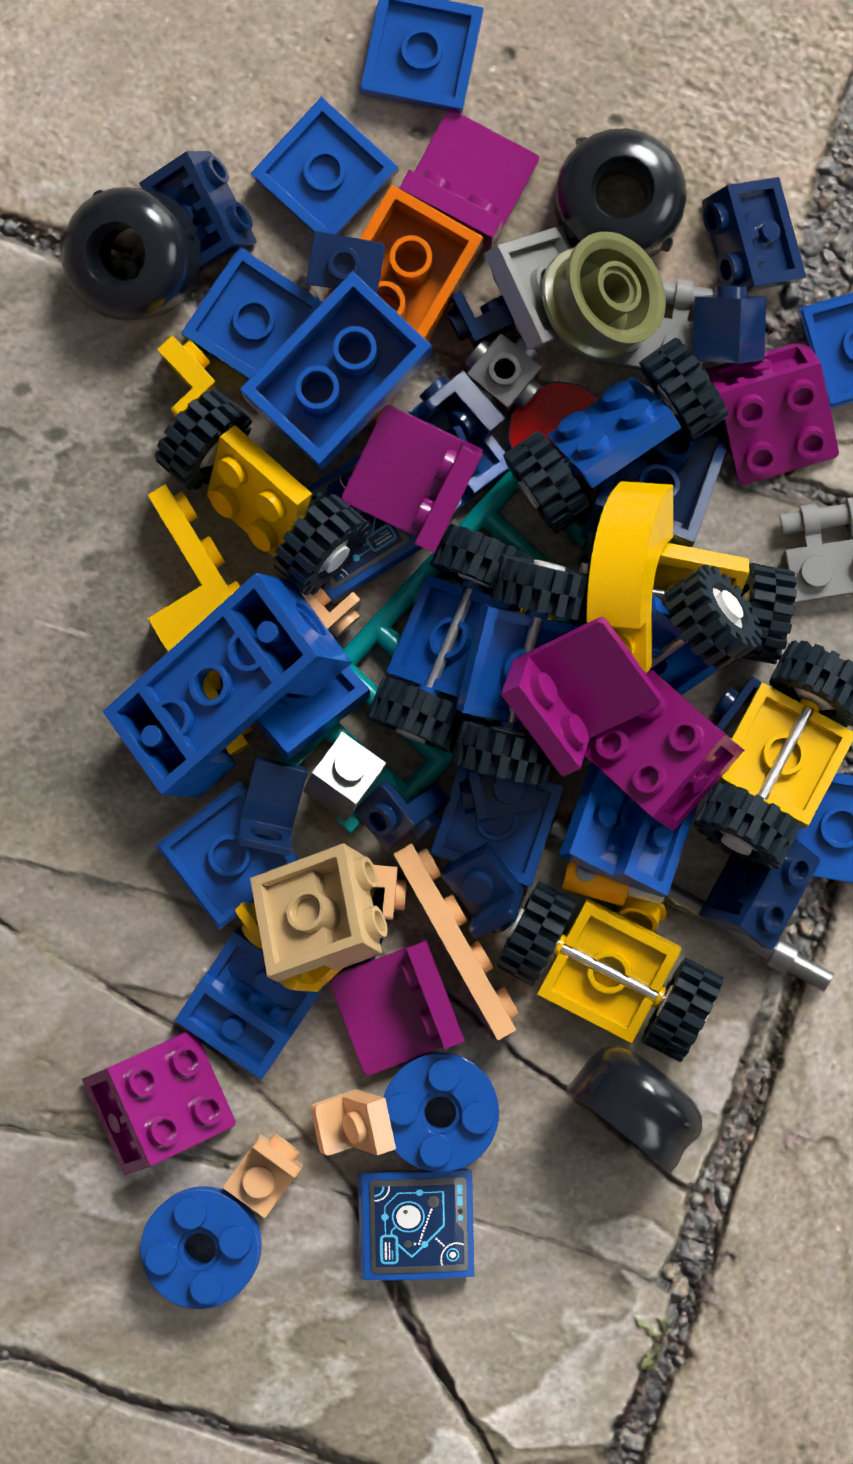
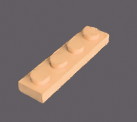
(469, 959)

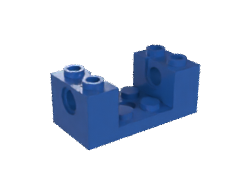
(262, 645)

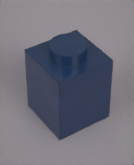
(729, 326)

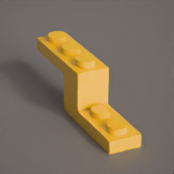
(187, 612)

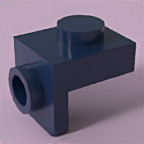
(394, 820)

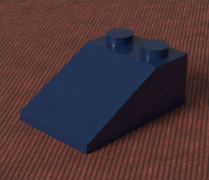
(678, 462)

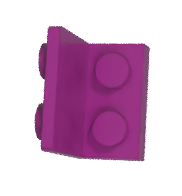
(471, 175)
(776, 412)
(412, 475)
(577, 691)
(665, 756)
(396, 1008)
(159, 1102)

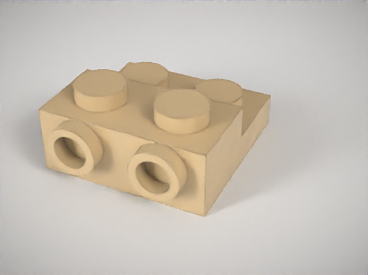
(318, 913)

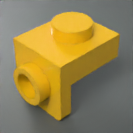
(190, 366)

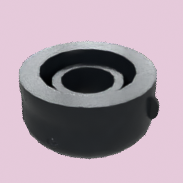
(629, 154)
(169, 245)
(639, 1104)

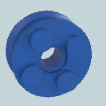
(475, 1104)
(179, 1274)

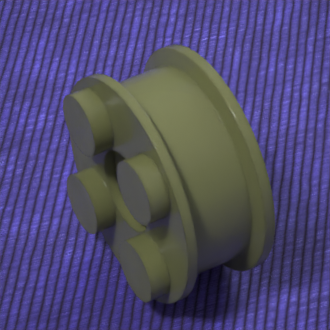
(603, 296)

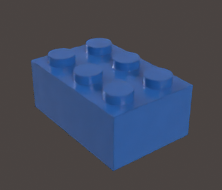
(337, 371)

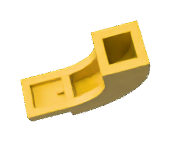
(625, 560)

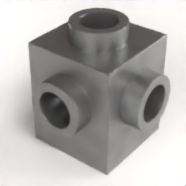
(508, 392)

